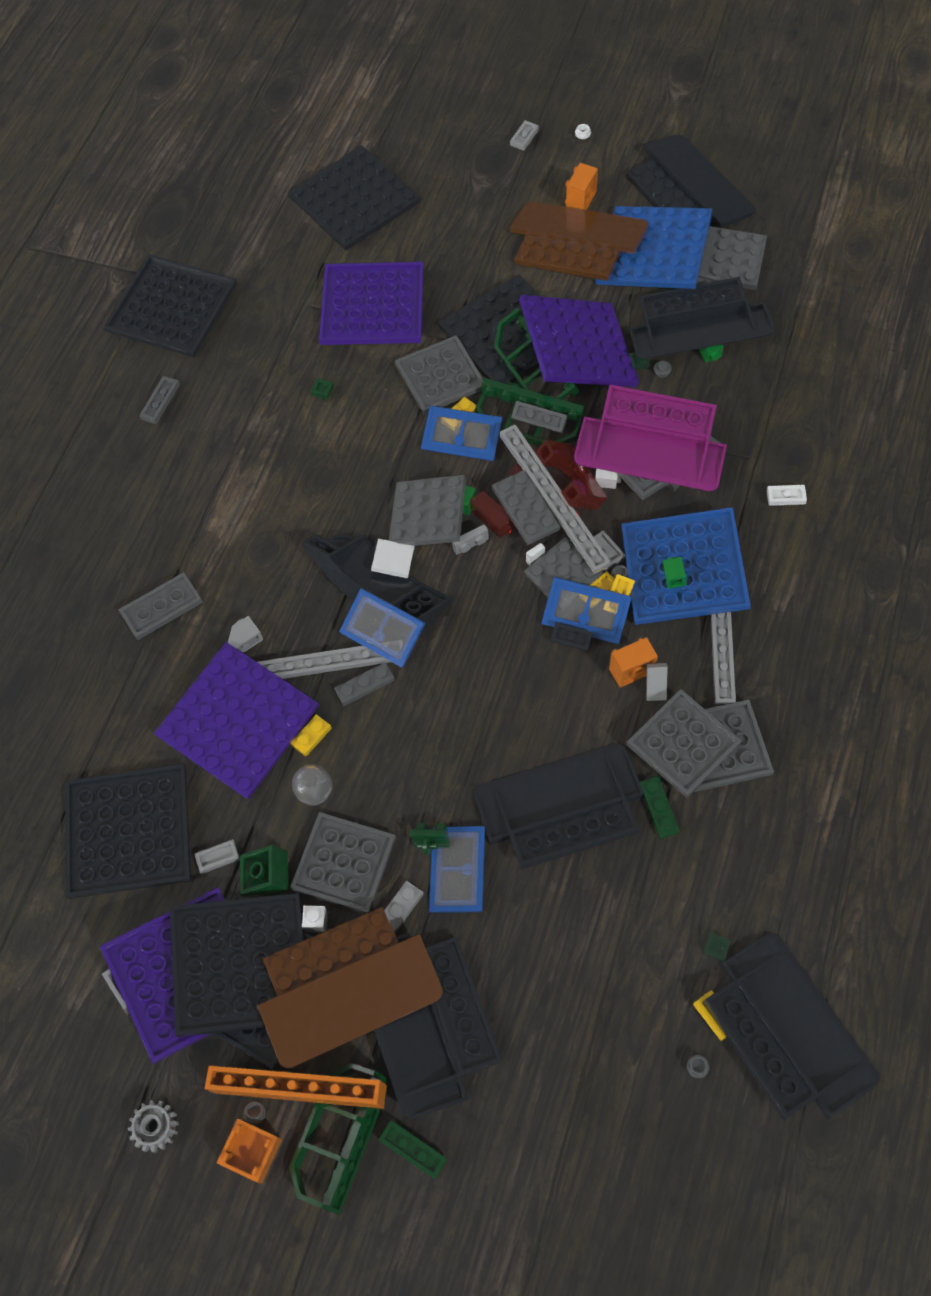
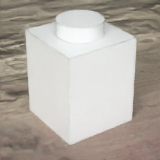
(607, 479)
(314, 919)

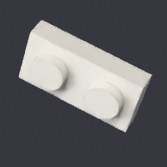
(786, 495)

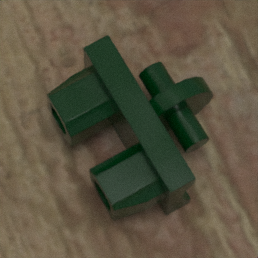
(429, 839)

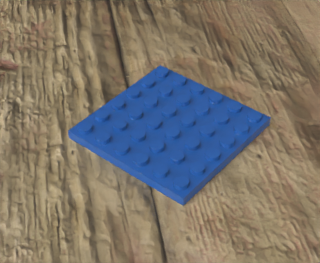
(669, 251)
(710, 561)

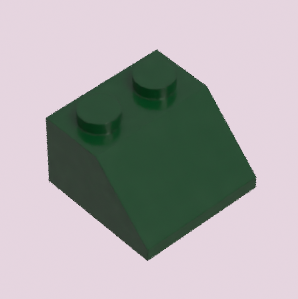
(264, 872)

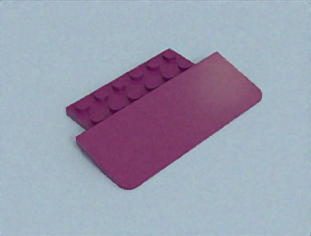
(653, 439)

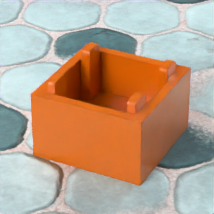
(581, 187)
(631, 662)
(249, 1151)

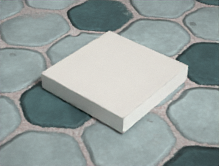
(392, 558)

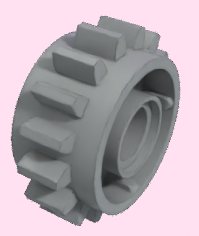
(141, 1124)

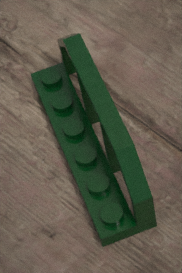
(569, 387)
(512, 394)
(351, 1152)

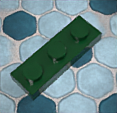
(659, 808)
(413, 1149)

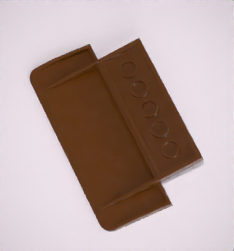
(575, 239)
(344, 987)

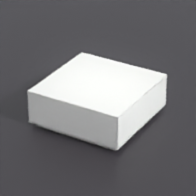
(534, 554)

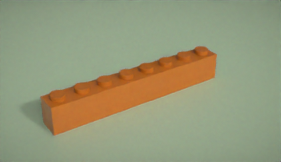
(296, 1087)

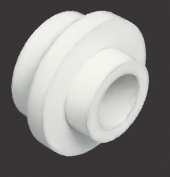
(583, 131)

